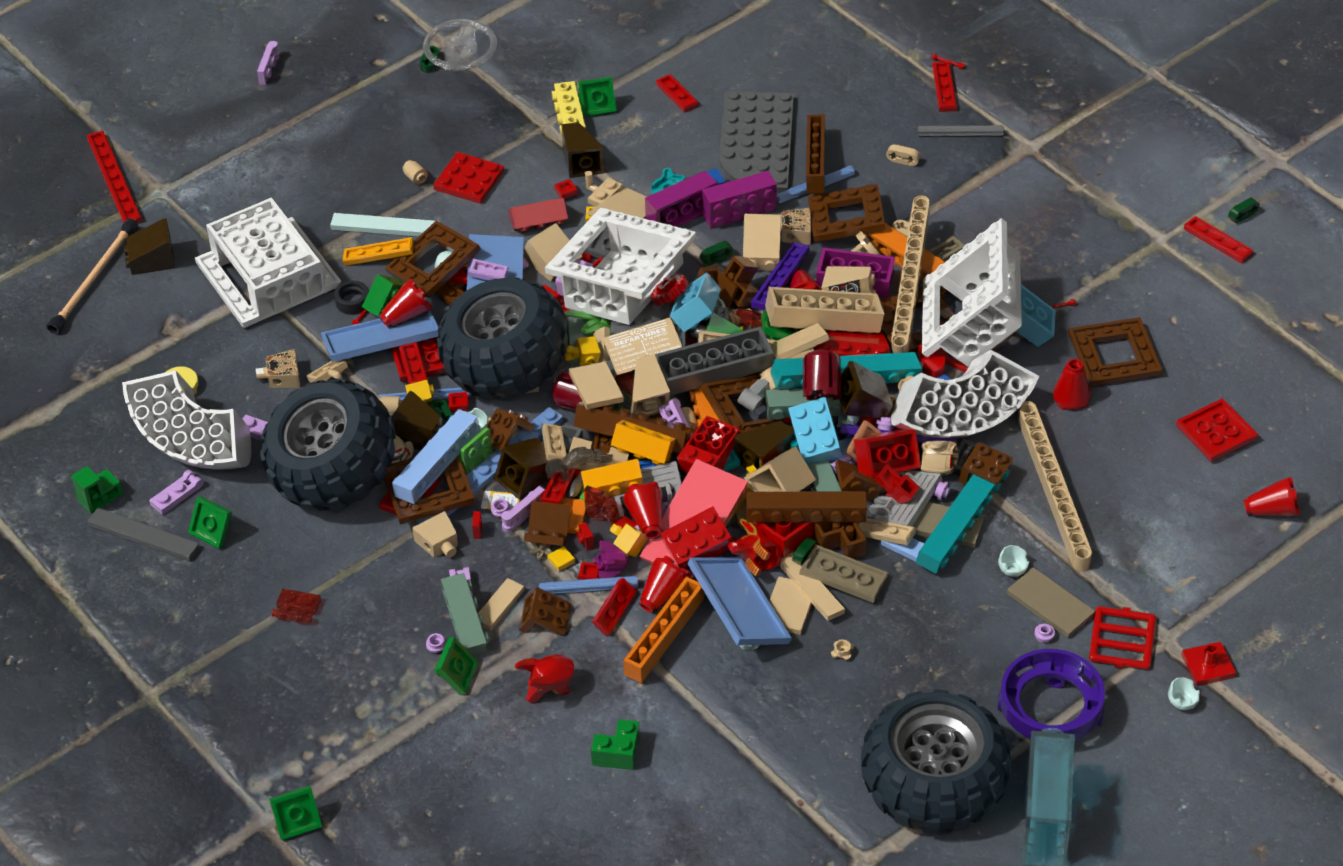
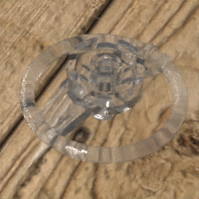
(461, 50)

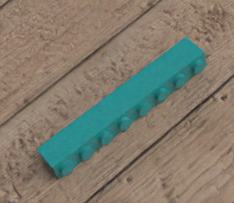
(891, 366)
(956, 521)

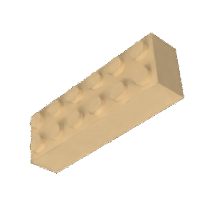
(828, 308)

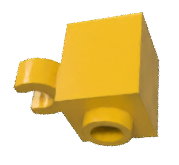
(585, 351)
(422, 389)
(629, 539)

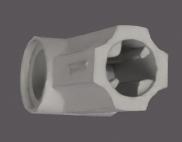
(752, 397)

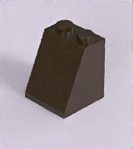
(581, 151)
(150, 249)
(864, 392)
(416, 421)
(763, 444)
(522, 467)

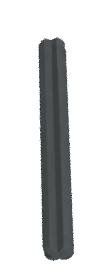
(961, 130)

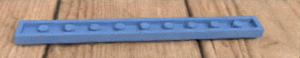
(485, 471)

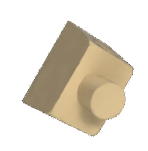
(436, 536)

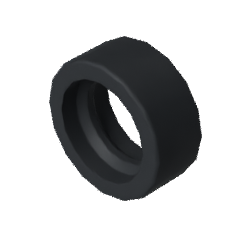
(350, 287)

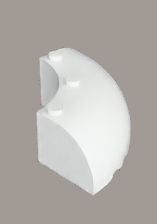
(966, 405)
(177, 426)

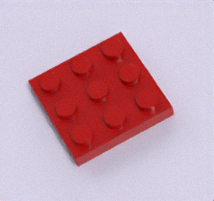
(468, 177)
(429, 354)
(1216, 430)

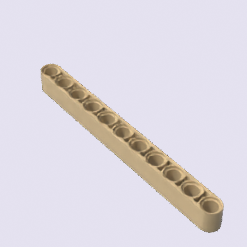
(910, 275)
(1054, 486)

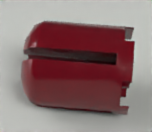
(821, 375)
(565, 392)

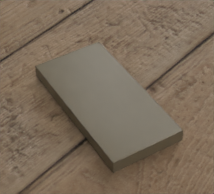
(932, 516)
(844, 573)
(1050, 602)

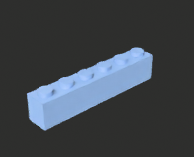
(435, 456)

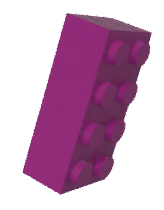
(734, 199)
(679, 202)
(881, 266)

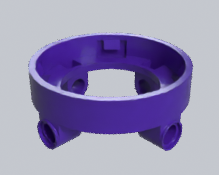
(1057, 667)

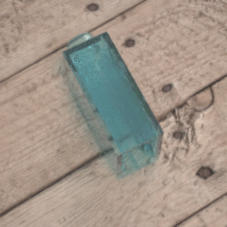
(1048, 798)

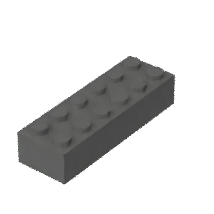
(716, 360)

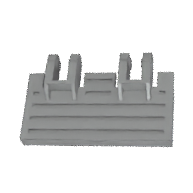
(665, 475)
(906, 513)

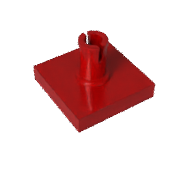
(1208, 663)

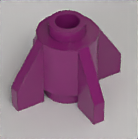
(611, 560)

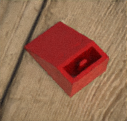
(709, 444)

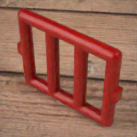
(1097, 642)

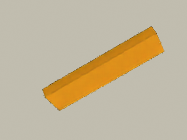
(378, 251)

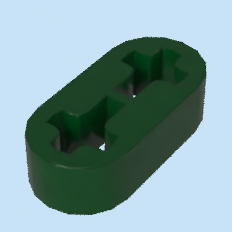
(427, 66)
(1243, 210)
(716, 253)
(445, 413)
(803, 551)

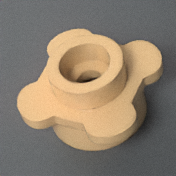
(842, 645)

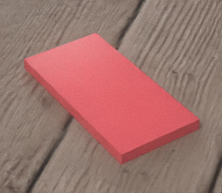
(700, 490)

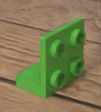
(476, 451)

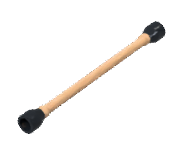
(57, 323)

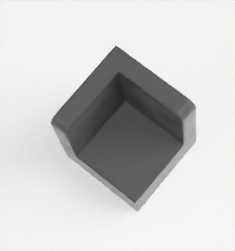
(569, 433)

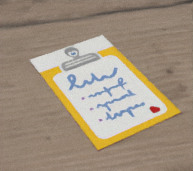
(490, 496)

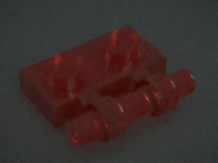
(749, 317)
(599, 506)
(298, 602)

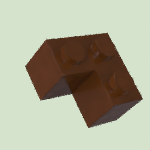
(741, 272)
(843, 535)

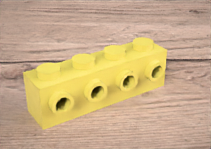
(567, 104)

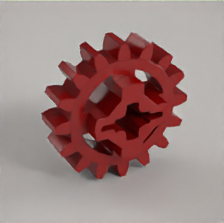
(669, 289)

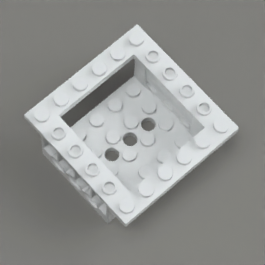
(622, 282)
(273, 283)
(988, 283)

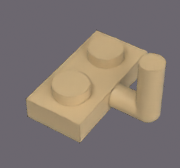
(602, 192)
(329, 370)

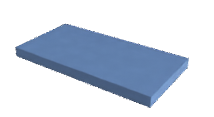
(498, 250)
(375, 336)
(739, 601)

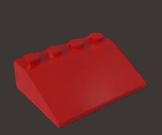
(854, 343)

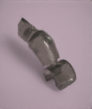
(574, 459)

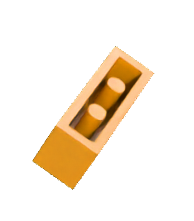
(643, 442)
(613, 478)

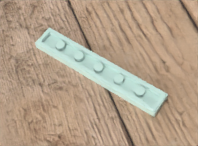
(379, 224)

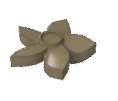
(541, 550)

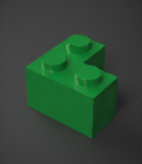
(381, 293)
(95, 490)
(617, 750)

